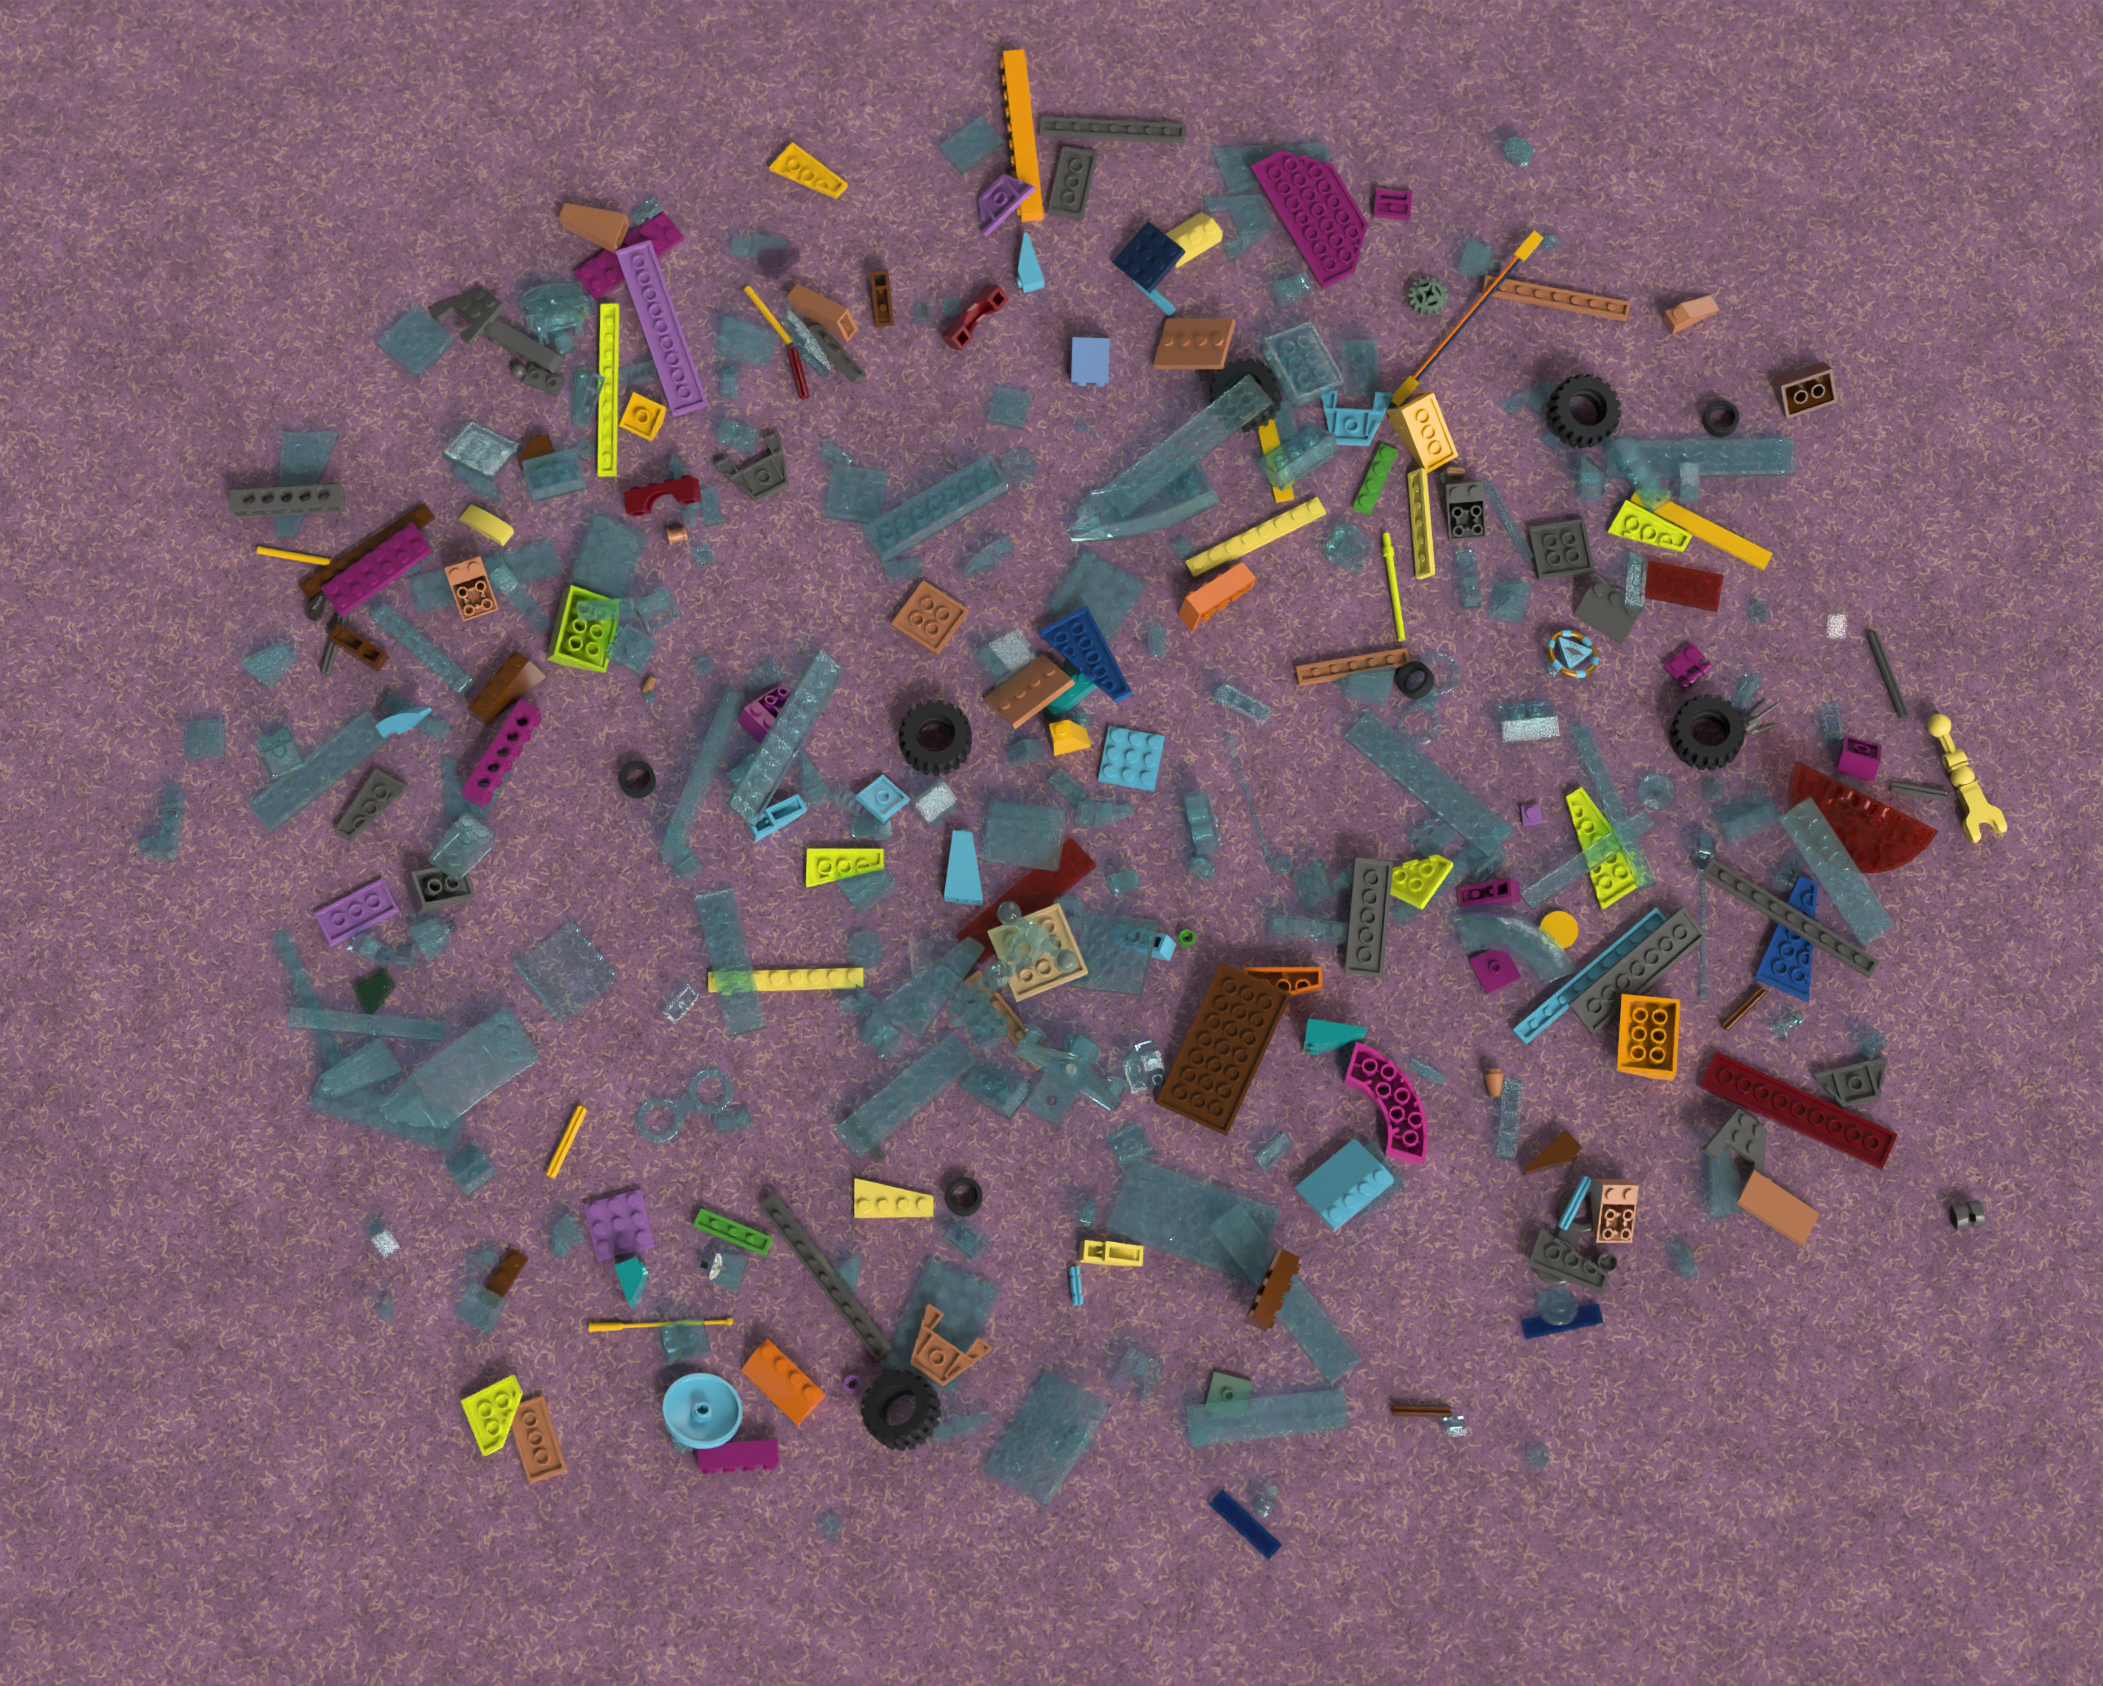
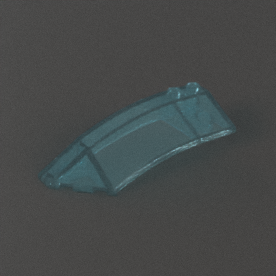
(1180, 500)
(462, 1073)

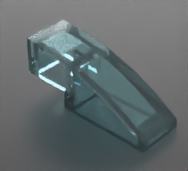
(753, 248)
(478, 485)
(989, 557)
(1468, 579)
(960, 1427)

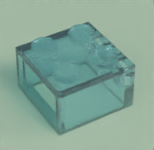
(654, 605)

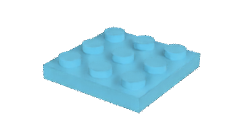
(1131, 758)

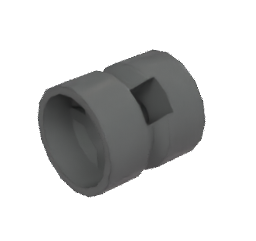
(1967, 1215)

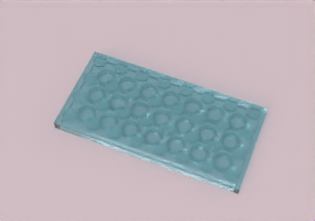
(1174, 1214)

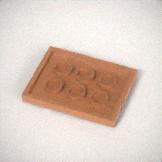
(1194, 343)
(1029, 691)

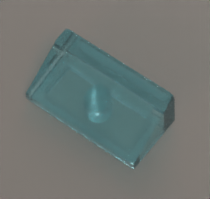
(679, 1003)

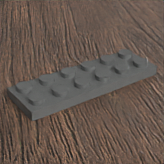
(1368, 917)

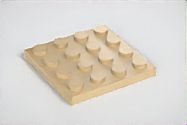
(1043, 974)

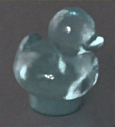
(1266, 1504)

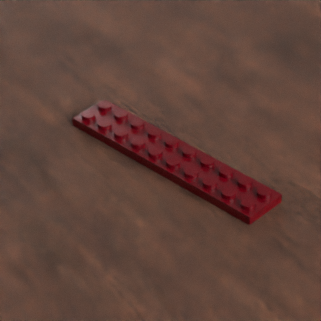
(1799, 1110)

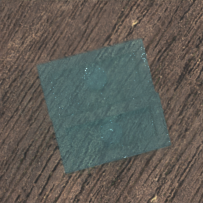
(204, 739)
(480, 1308)

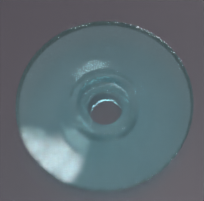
(1660, 784)

